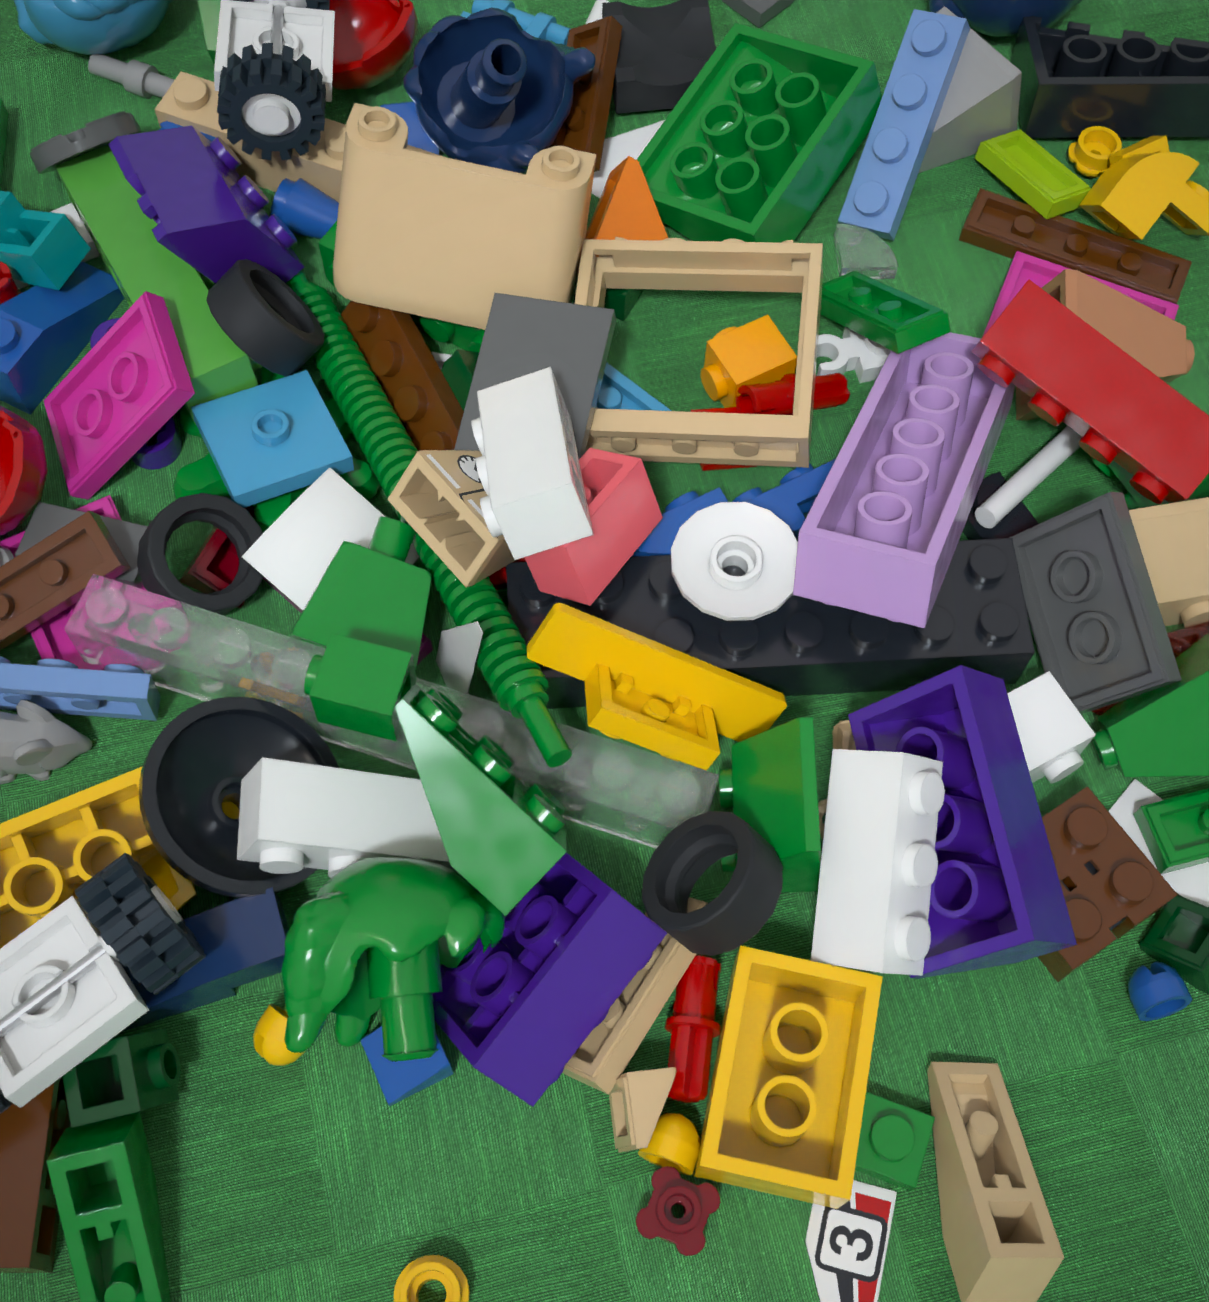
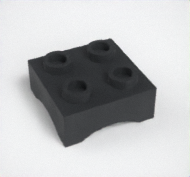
(659, 52)

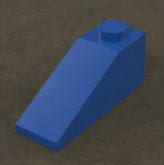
(48, 330)

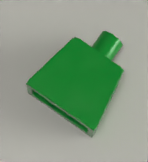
(370, 594)

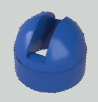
(1157, 991)

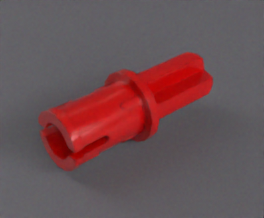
(778, 396)
(693, 1029)

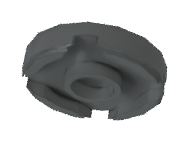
(82, 141)

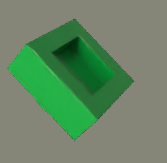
(892, 1141)

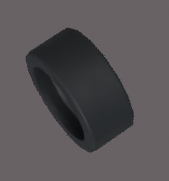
(265, 318)
(220, 513)
(742, 904)

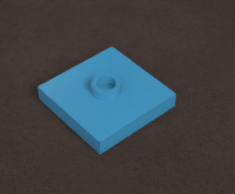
(272, 438)

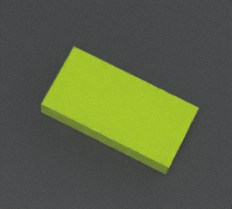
(1032, 173)

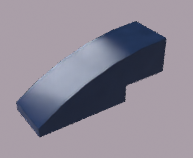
(240, 945)

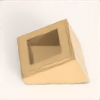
(637, 1105)

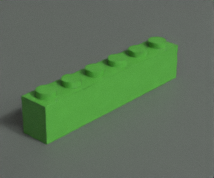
(142, 264)

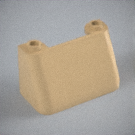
(451, 232)

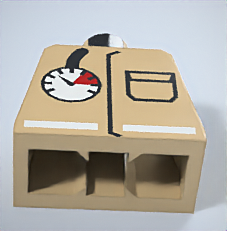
(442, 504)

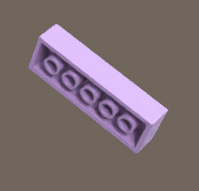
(903, 484)

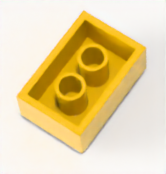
(790, 1078)

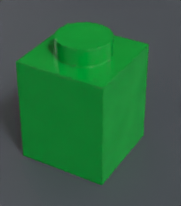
(359, 685)

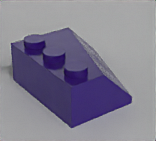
(203, 203)
(547, 981)

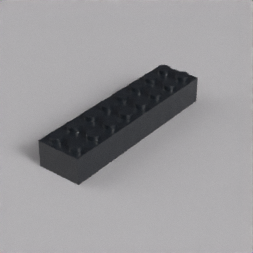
(806, 643)

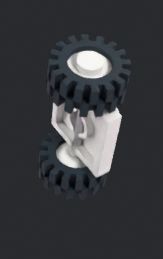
(274, 73)
(65, 980)

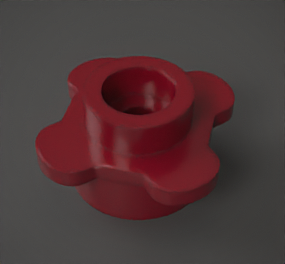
(657, 1217)

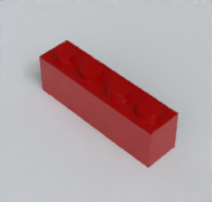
(1098, 393)

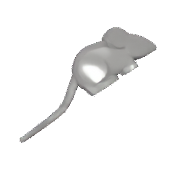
(36, 743)

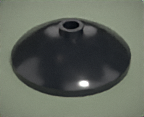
(198, 767)

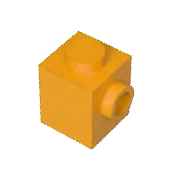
(745, 357)

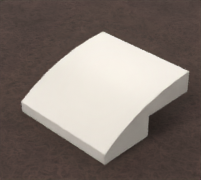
(308, 534)

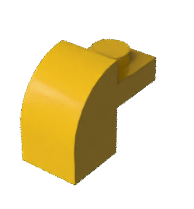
(1142, 188)

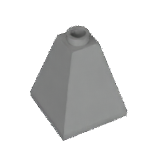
(978, 103)

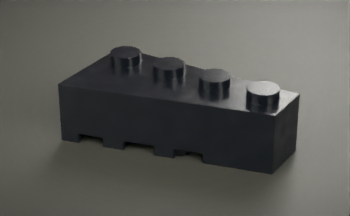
(1110, 82)

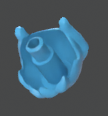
(90, 25)

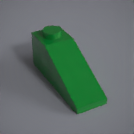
(110, 1211)

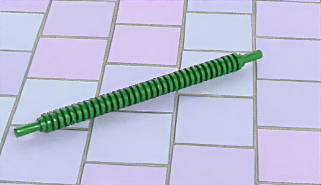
(389, 450)

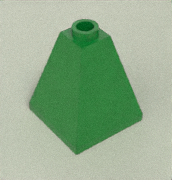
(1164, 728)

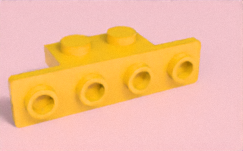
(651, 690)

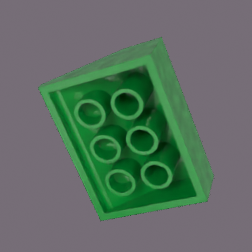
(759, 137)

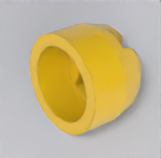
(270, 1036)
(673, 1144)

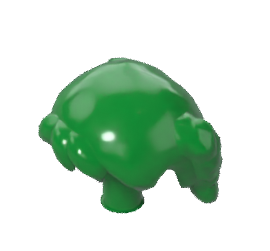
(379, 943)

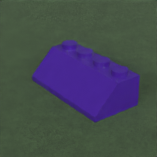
(995, 872)

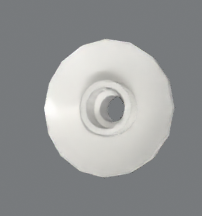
(739, 537)

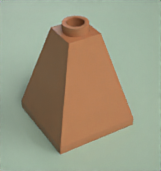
(1132, 326)

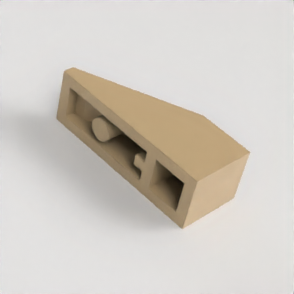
(987, 1188)

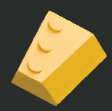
(68, 843)

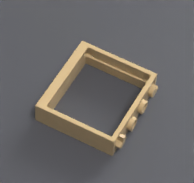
(710, 267)

